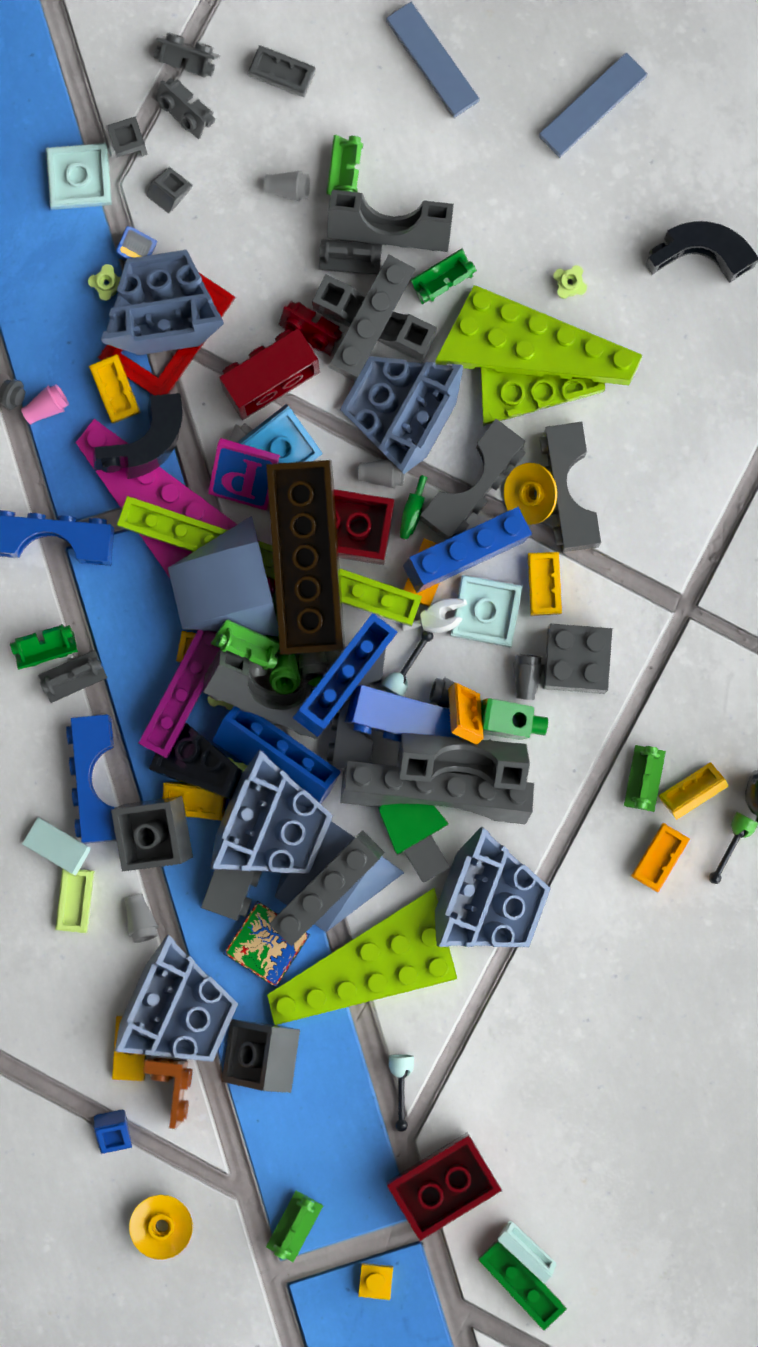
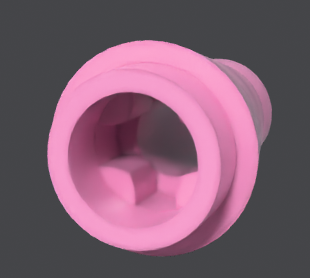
(45, 404)

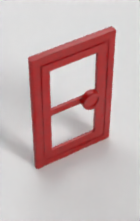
(183, 357)

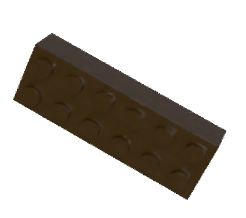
(306, 557)

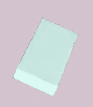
(56, 846)
(527, 1251)

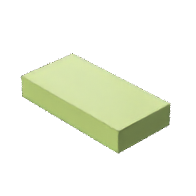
(74, 901)

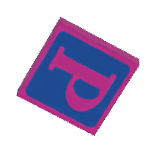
(241, 474)

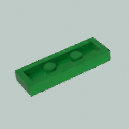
(523, 1285)

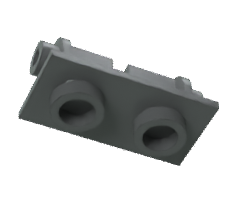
(175, 49)
(174, 99)
(350, 256)
(72, 676)

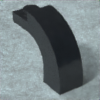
(707, 239)
(152, 449)

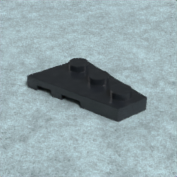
(198, 764)

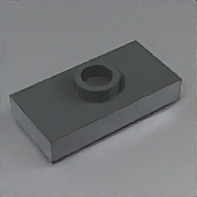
(281, 71)

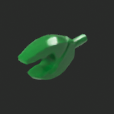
(413, 510)

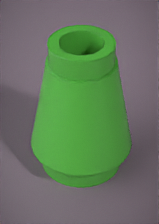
(285, 675)

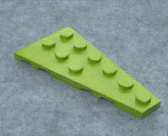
(524, 341)
(379, 963)

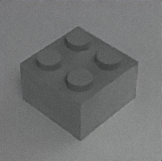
(577, 658)
(152, 833)

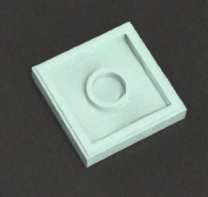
(78, 176)
(489, 611)

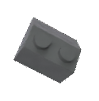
(260, 1056)

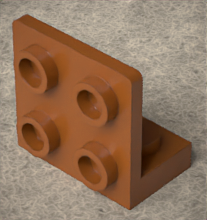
(163, 1070)

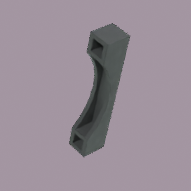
(380, 785)

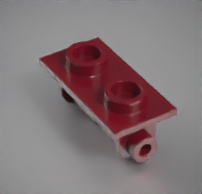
(319, 335)

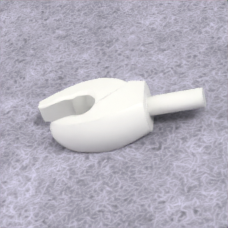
(433, 617)

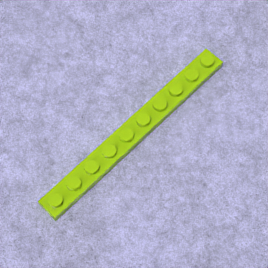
(192, 534)

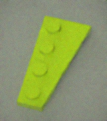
(519, 394)

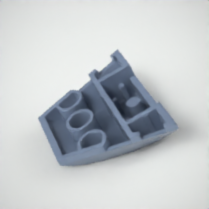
(161, 306)
(403, 406)
(225, 583)
(269, 823)
(370, 884)
(489, 898)
(175, 1009)

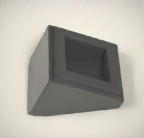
(168, 189)

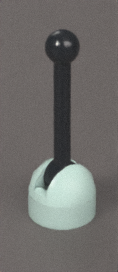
(396, 682)
(401, 1066)

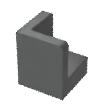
(126, 137)
(427, 859)

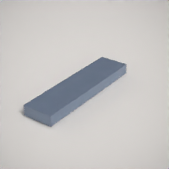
(432, 59)
(593, 105)

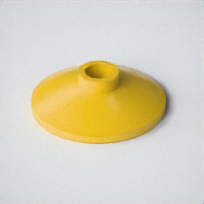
(520, 491)
(158, 1243)

